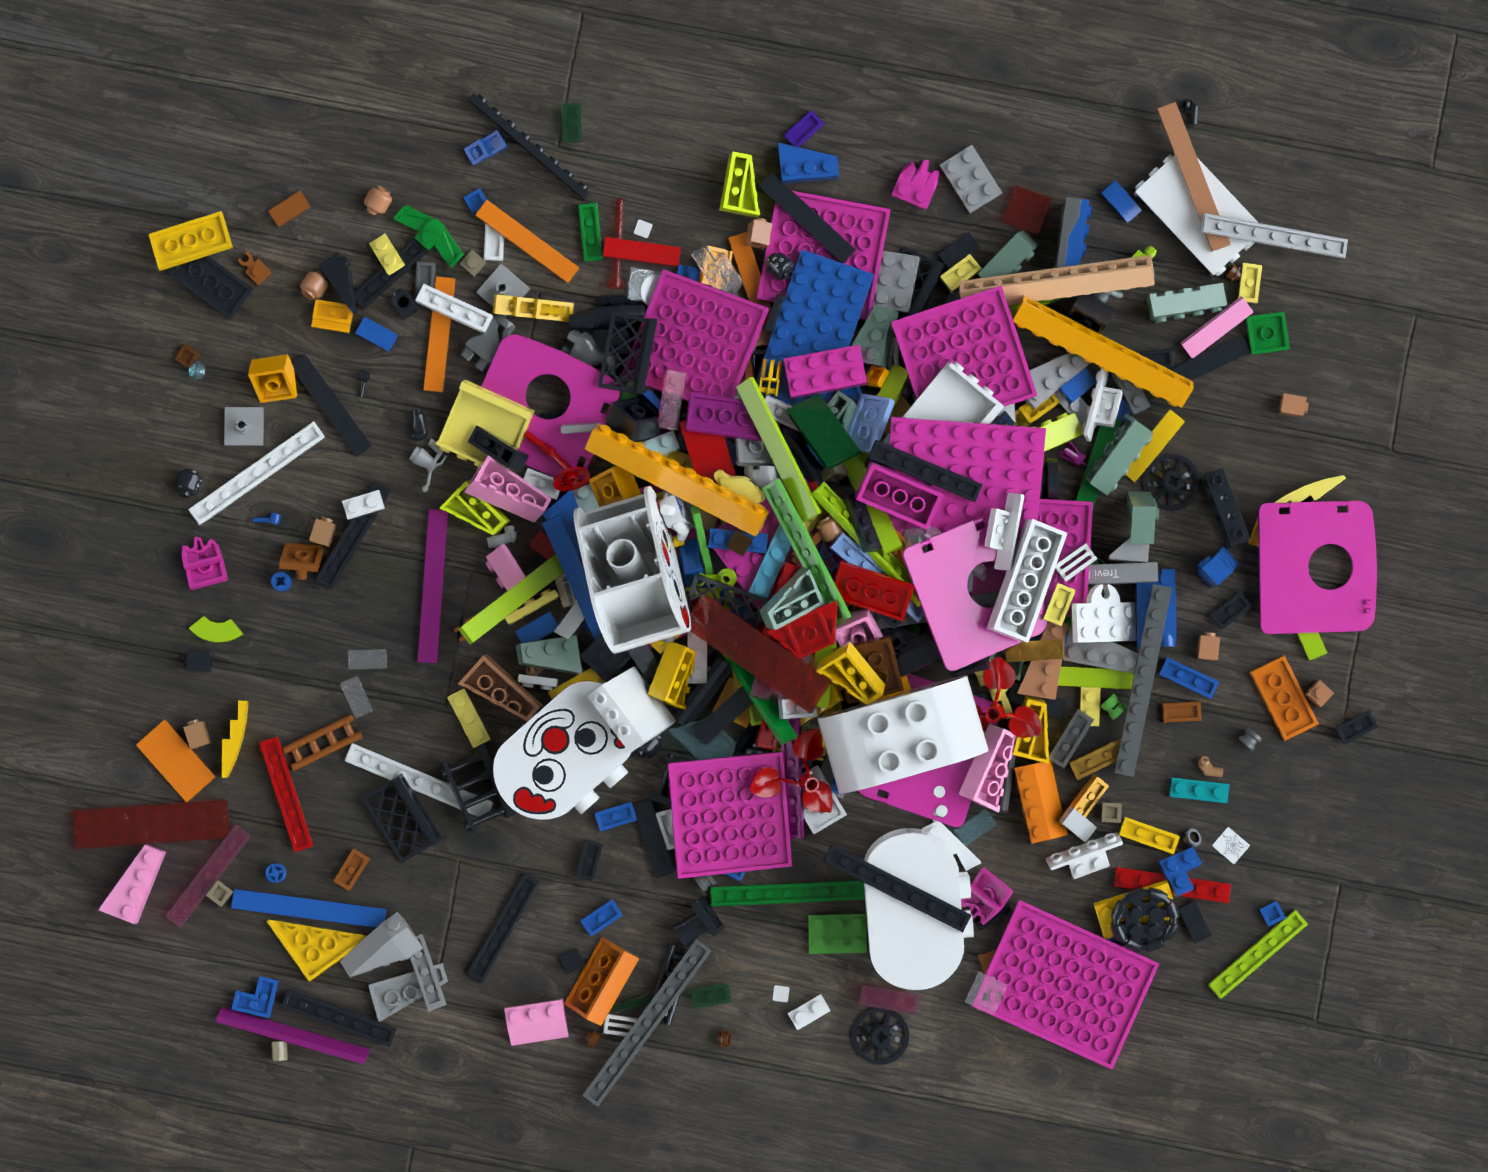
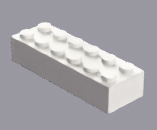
(1027, 580)

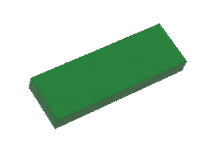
(590, 232)

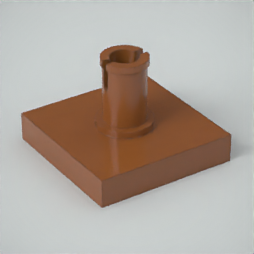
(301, 558)

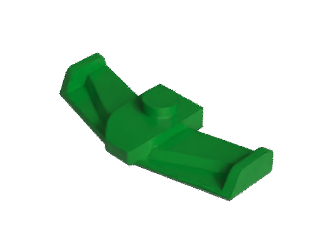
(431, 233)

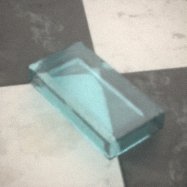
(975, 827)

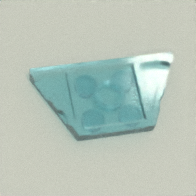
(721, 746)

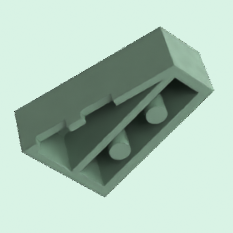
(1142, 515)

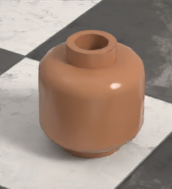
(377, 200)
(314, 285)
(829, 528)

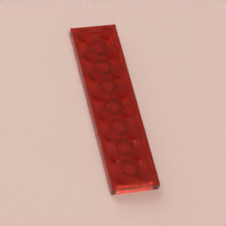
(758, 653)
(151, 824)

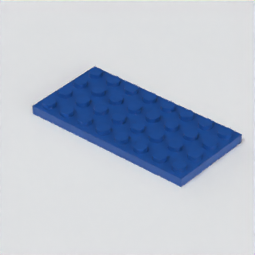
(815, 315)

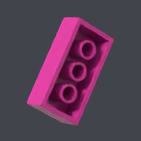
(825, 371)
(898, 495)

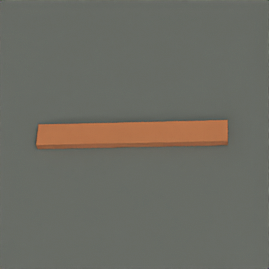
(1190, 168)

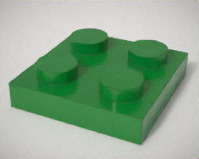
(1267, 333)

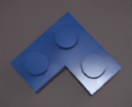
(1175, 870)
(260, 1002)

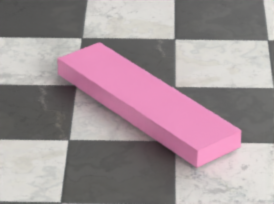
(1216, 327)

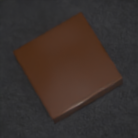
(186, 356)

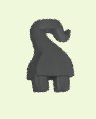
(487, 344)
(587, 350)

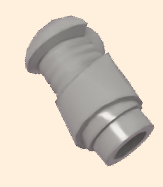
(497, 540)

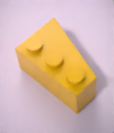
(853, 673)
(673, 675)
(1036, 746)

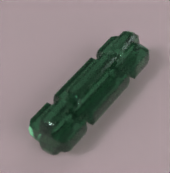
(632, 1002)

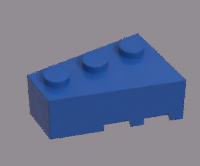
(806, 165)
(565, 508)
(1216, 568)

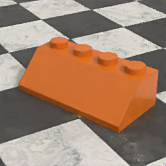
(1040, 801)
(601, 981)

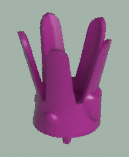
(1072, 454)

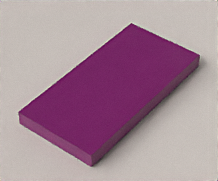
(720, 417)

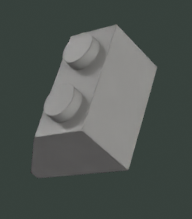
(1130, 553)

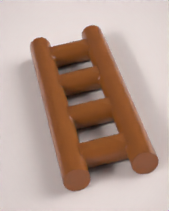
(334, 745)

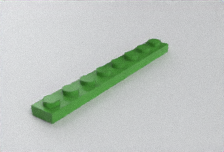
(804, 546)

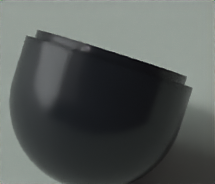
(1186, 840)

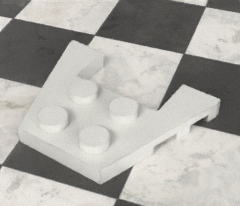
(966, 857)

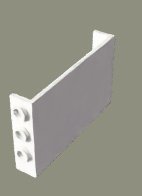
(1170, 200)
(954, 398)
(630, 710)

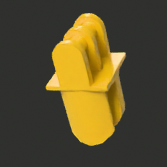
(769, 379)

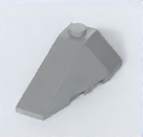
(384, 945)

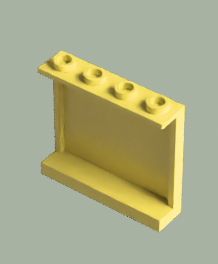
(488, 410)

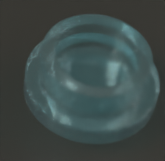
(197, 370)

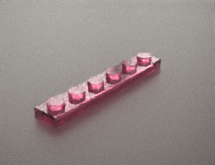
(208, 876)

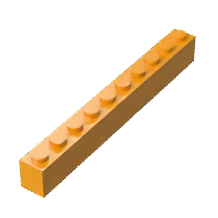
(1102, 351)
(677, 479)

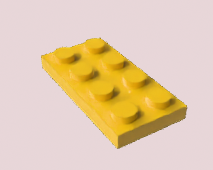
(190, 240)
(1105, 907)

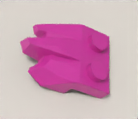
(916, 184)
(203, 564)
(987, 896)

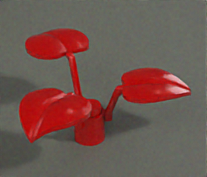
(1025, 721)
(817, 794)

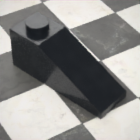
(341, 278)
(498, 449)

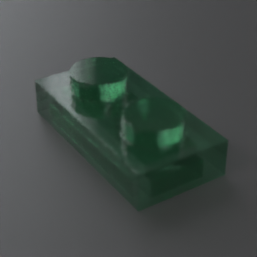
(572, 123)
(711, 995)

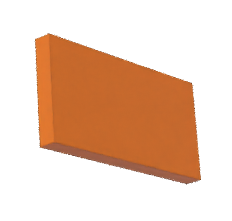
(1284, 698)
(176, 760)

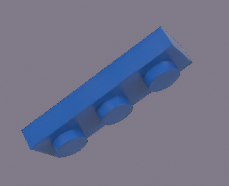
(720, 538)
(1188, 678)

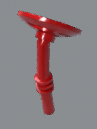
(569, 473)

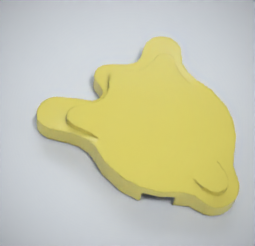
(741, 486)

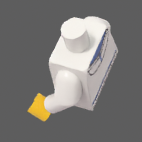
(676, 516)

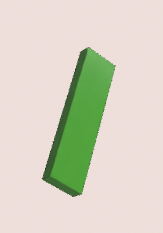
(702, 540)

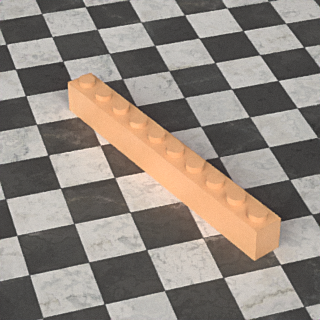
(1068, 280)

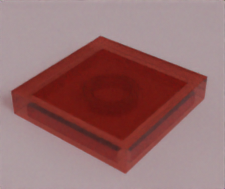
(1027, 210)

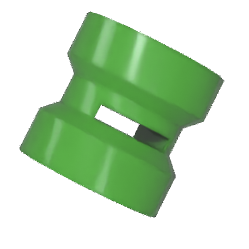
(1109, 703)

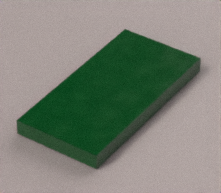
(823, 431)

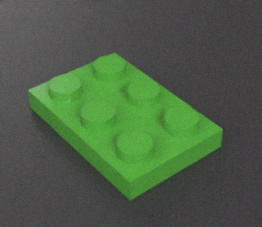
(837, 933)

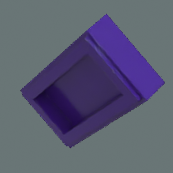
(803, 129)

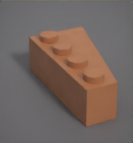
(1043, 675)
(499, 687)

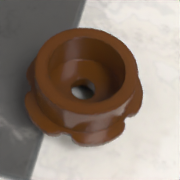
(1233, 272)
(724, 1038)
(592, 1039)

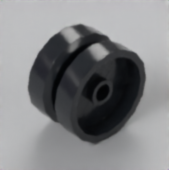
(1050, 479)

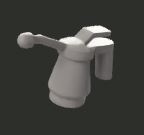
(424, 459)

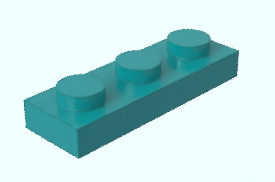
(1199, 790)

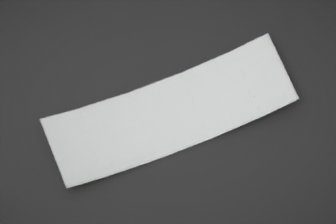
(570, 622)

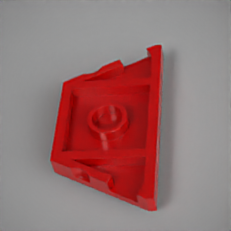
(809, 632)

